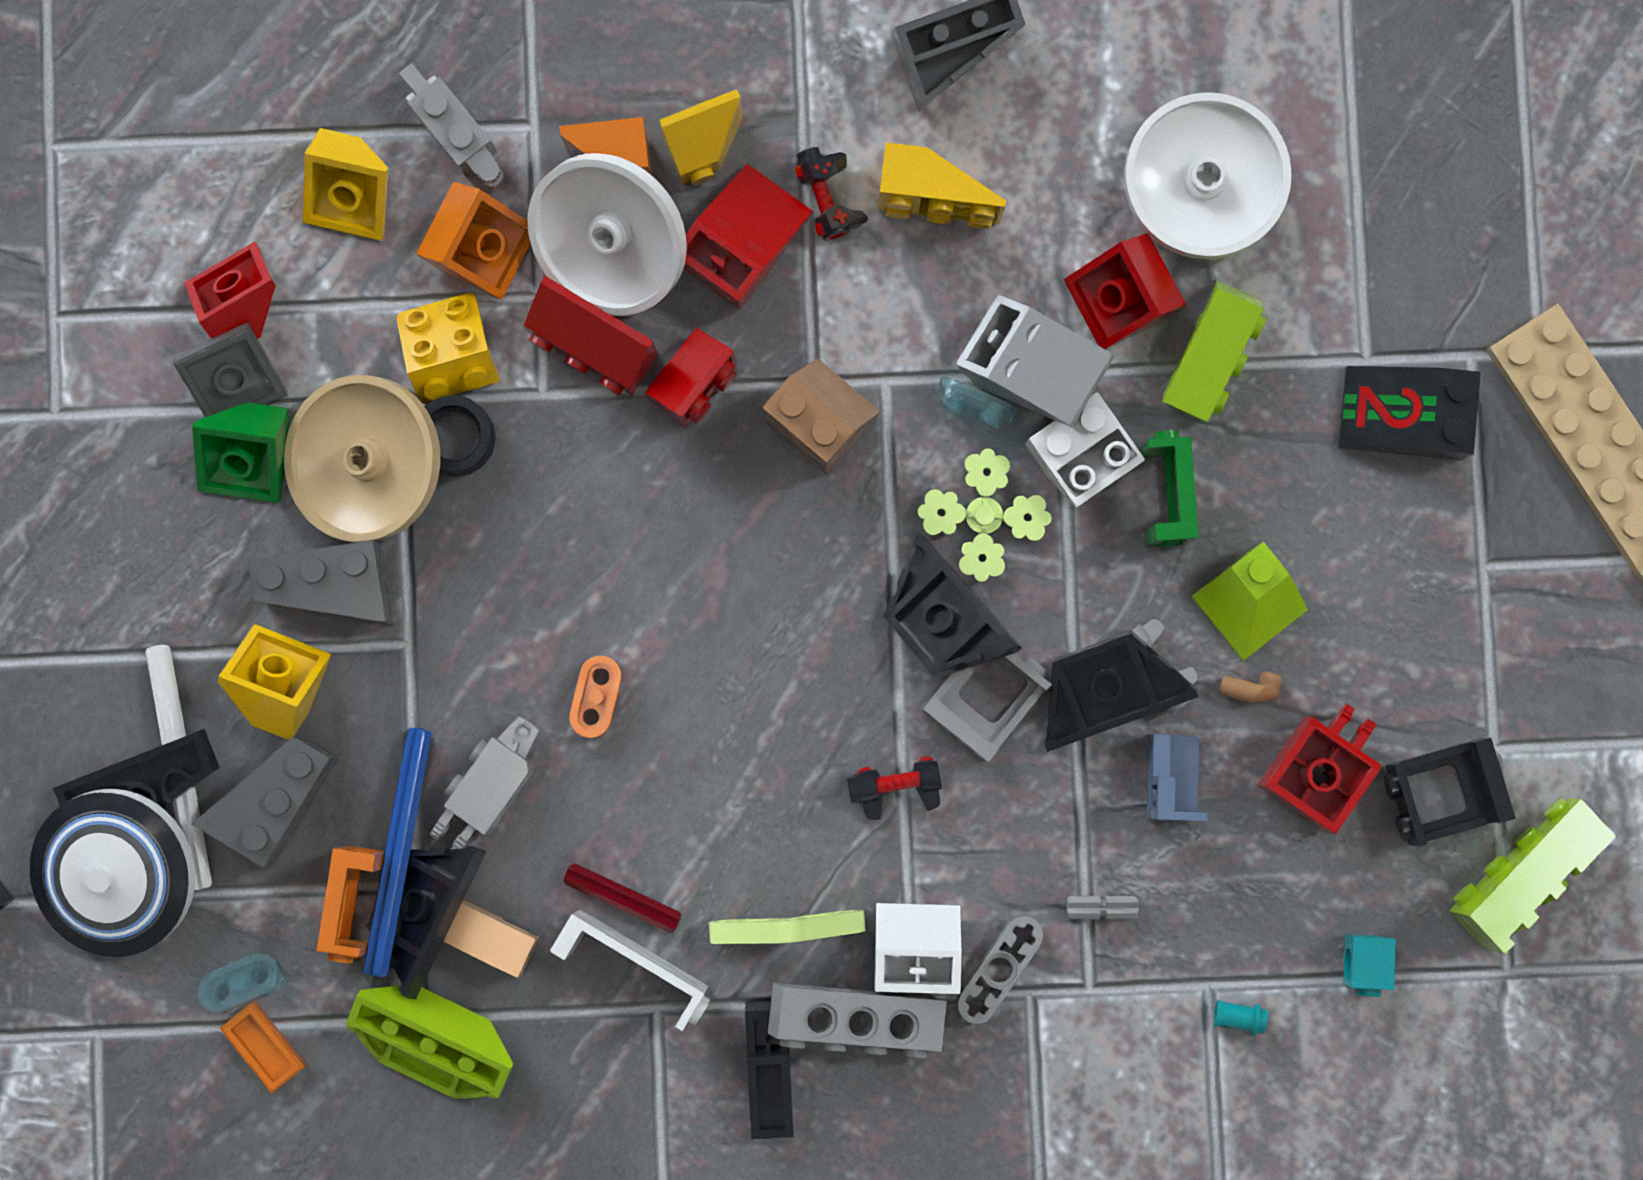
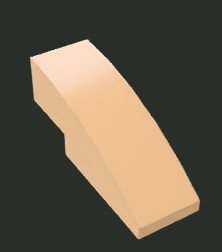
(491, 939)

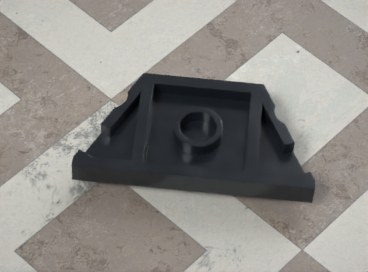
(944, 617)
(1110, 687)
(429, 903)

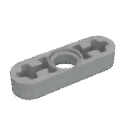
(974, 989)

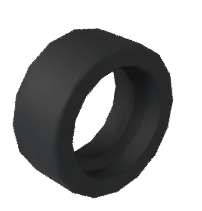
(485, 427)

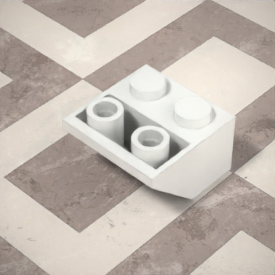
(1088, 454)
(917, 948)

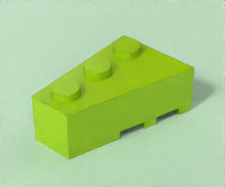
(1215, 352)

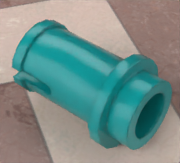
(1240, 1017)

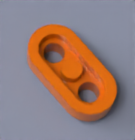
(593, 696)

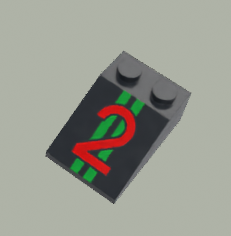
(1410, 411)

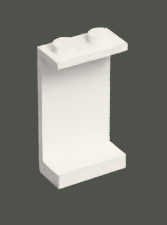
(582, 923)

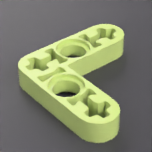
(786, 929)

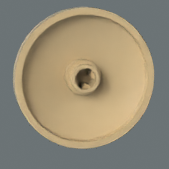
(362, 458)

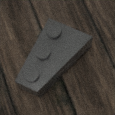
(952, 42)
(327, 580)
(270, 802)

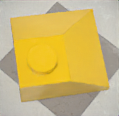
(702, 136)
(344, 185)
(274, 680)

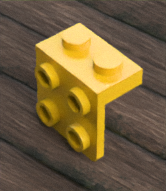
(446, 348)

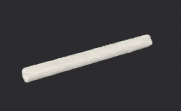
(171, 729)

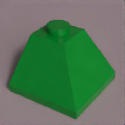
(242, 451)

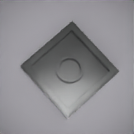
(229, 372)

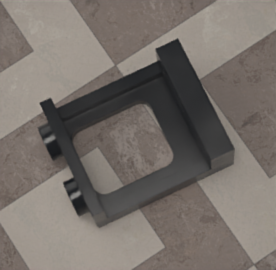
(1479, 780)

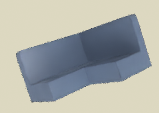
(1173, 778)

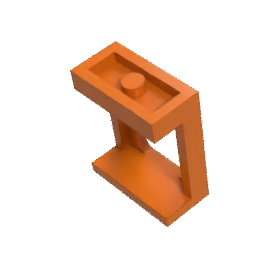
(341, 902)

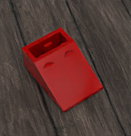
(743, 235)

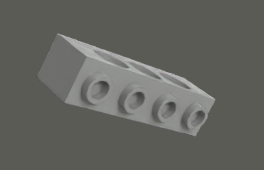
(794, 1002)

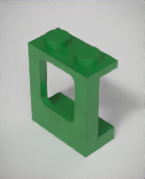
(1180, 490)

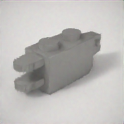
(452, 127)
(490, 784)

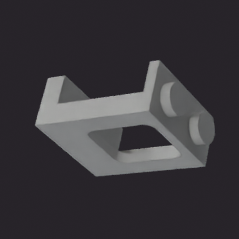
(968, 725)

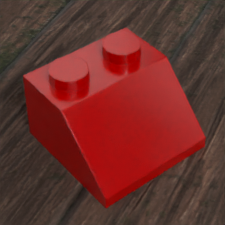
(1124, 291)

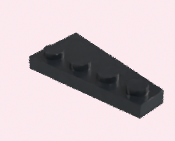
(156, 774)

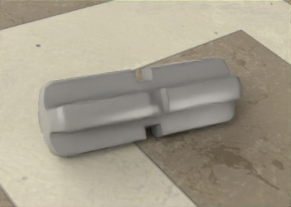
(1111, 907)

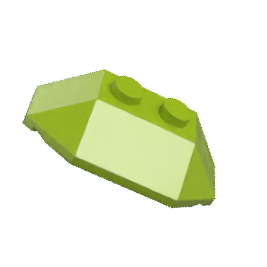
(432, 1041)

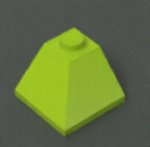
(1251, 600)

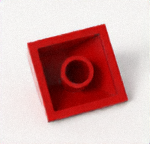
(233, 292)

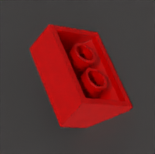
(589, 338)

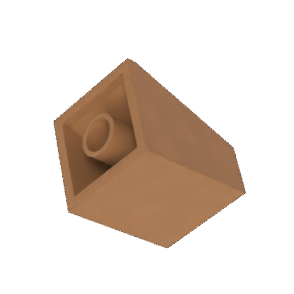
(819, 414)

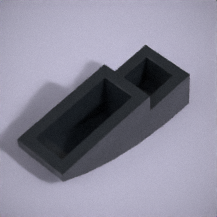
(767, 1076)

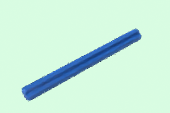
(397, 852)

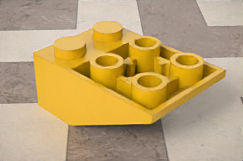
(928, 185)

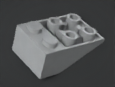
(1033, 361)

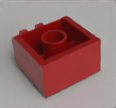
(1346, 766)

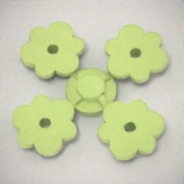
(984, 515)

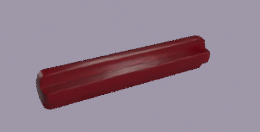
(622, 898)

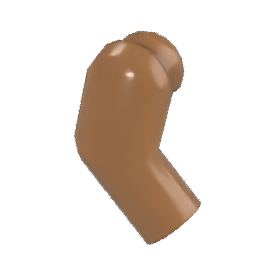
(1252, 692)

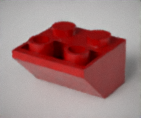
(693, 377)

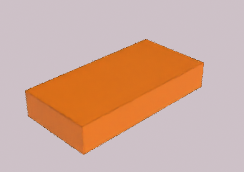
(263, 1047)

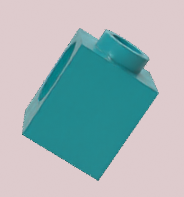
(1369, 964)

